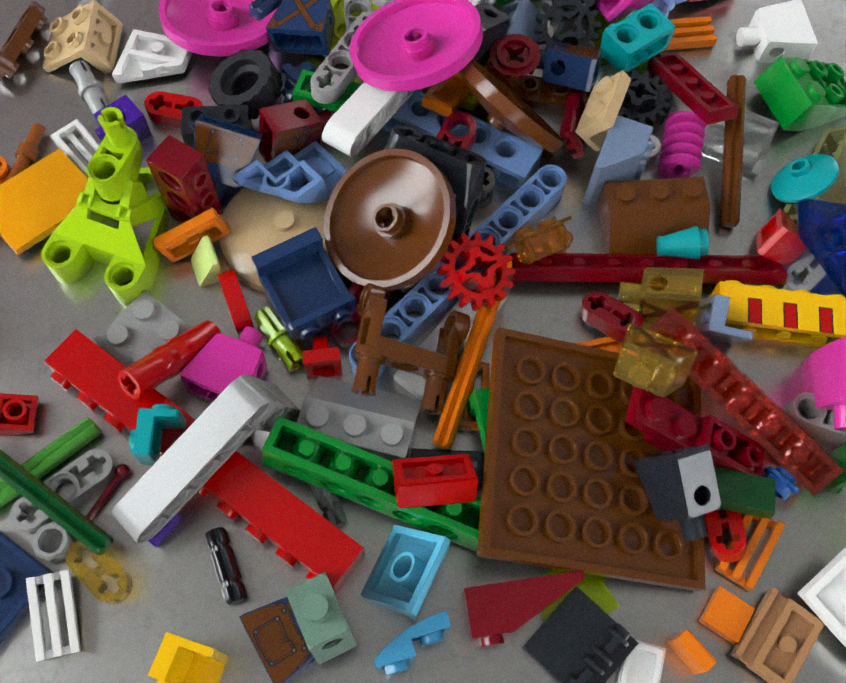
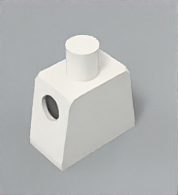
(779, 32)

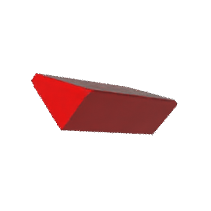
(434, 480)

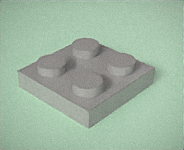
(140, 330)

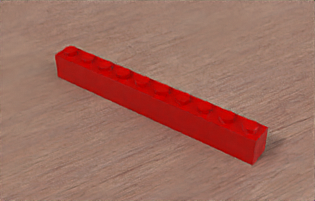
(238, 484)

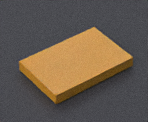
(39, 200)

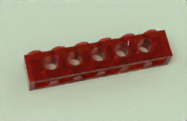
(751, 405)

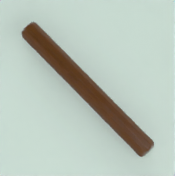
(733, 154)

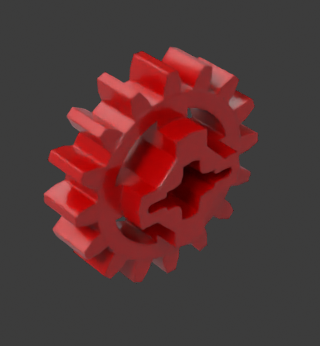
(476, 256)

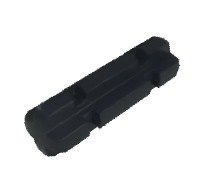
(225, 565)

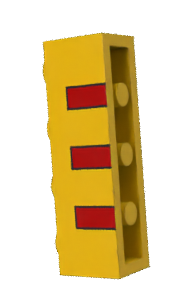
(784, 315)

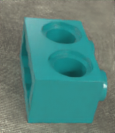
(636, 38)

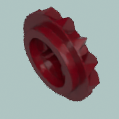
(515, 45)

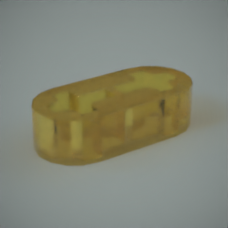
(92, 577)

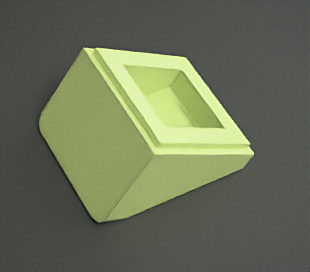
(205, 263)

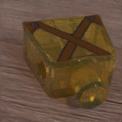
(663, 289)
(653, 361)

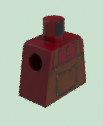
(289, 128)

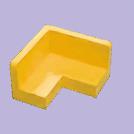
(187, 662)

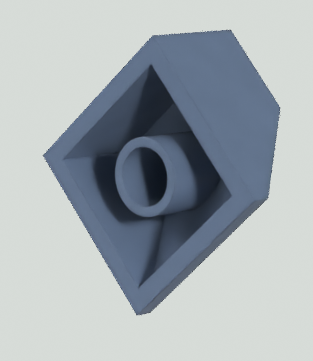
(620, 156)

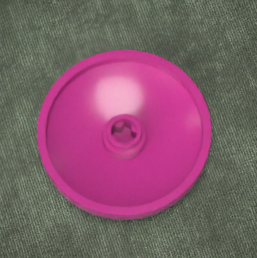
(213, 26)
(415, 43)

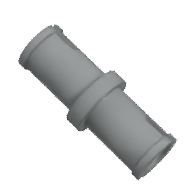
(89, 88)

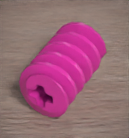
(681, 145)

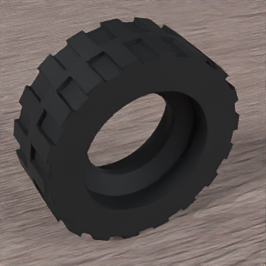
(237, 69)

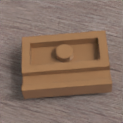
(777, 638)

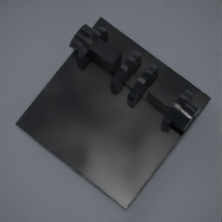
(581, 641)

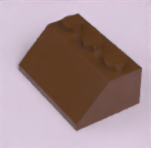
(643, 209)

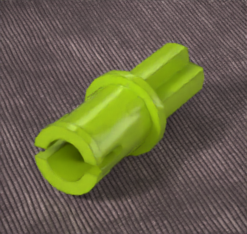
(279, 338)

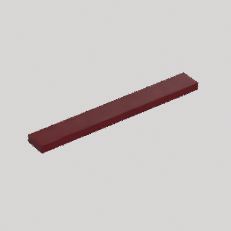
(630, 268)

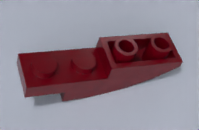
(673, 427)

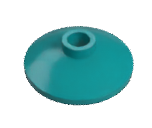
(805, 178)

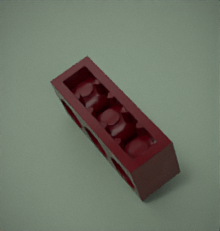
(183, 180)

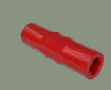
(166, 360)

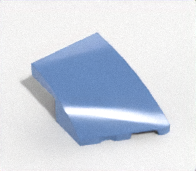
(298, 178)

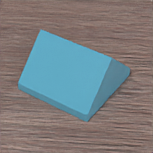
(406, 571)

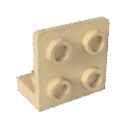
(84, 33)

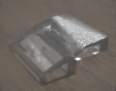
(757, 140)

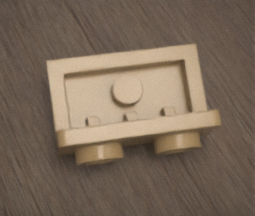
(602, 109)

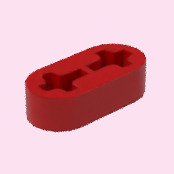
(172, 113)
(235, 300)
(735, 525)

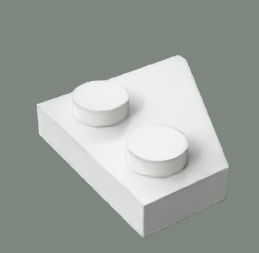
(148, 57)

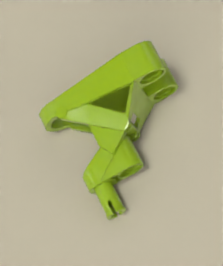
(81, 237)

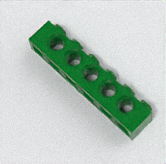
(362, 479)

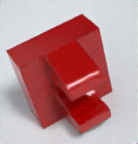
(322, 360)

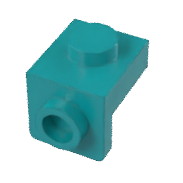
(147, 437)

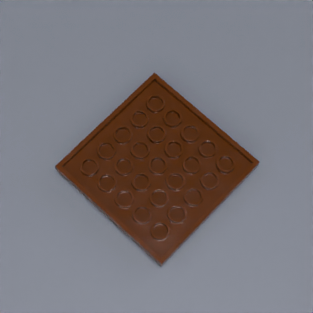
(564, 469)

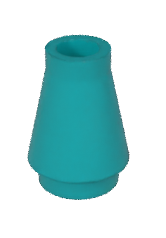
(687, 243)

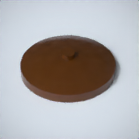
(508, 109)
(389, 219)

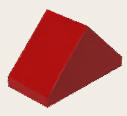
(780, 239)

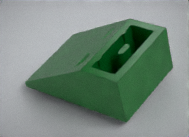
(803, 92)

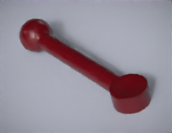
(121, 471)

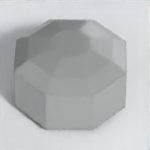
(52, 542)

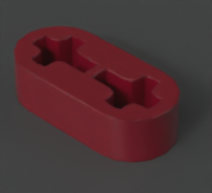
(609, 314)

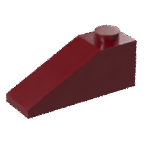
(506, 606)

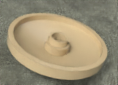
(262, 222)

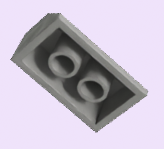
(375, 423)

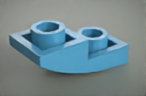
(400, 650)

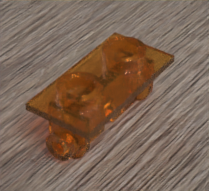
(531, 242)

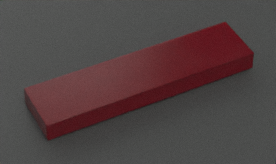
(693, 88)

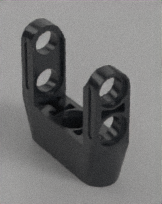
(460, 166)

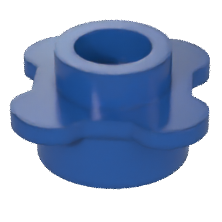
(783, 482)

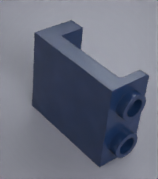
(303, 285)

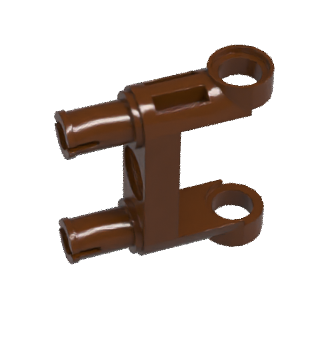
(376, 350)

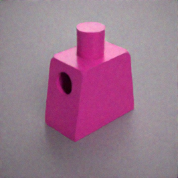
(224, 361)
(829, 380)

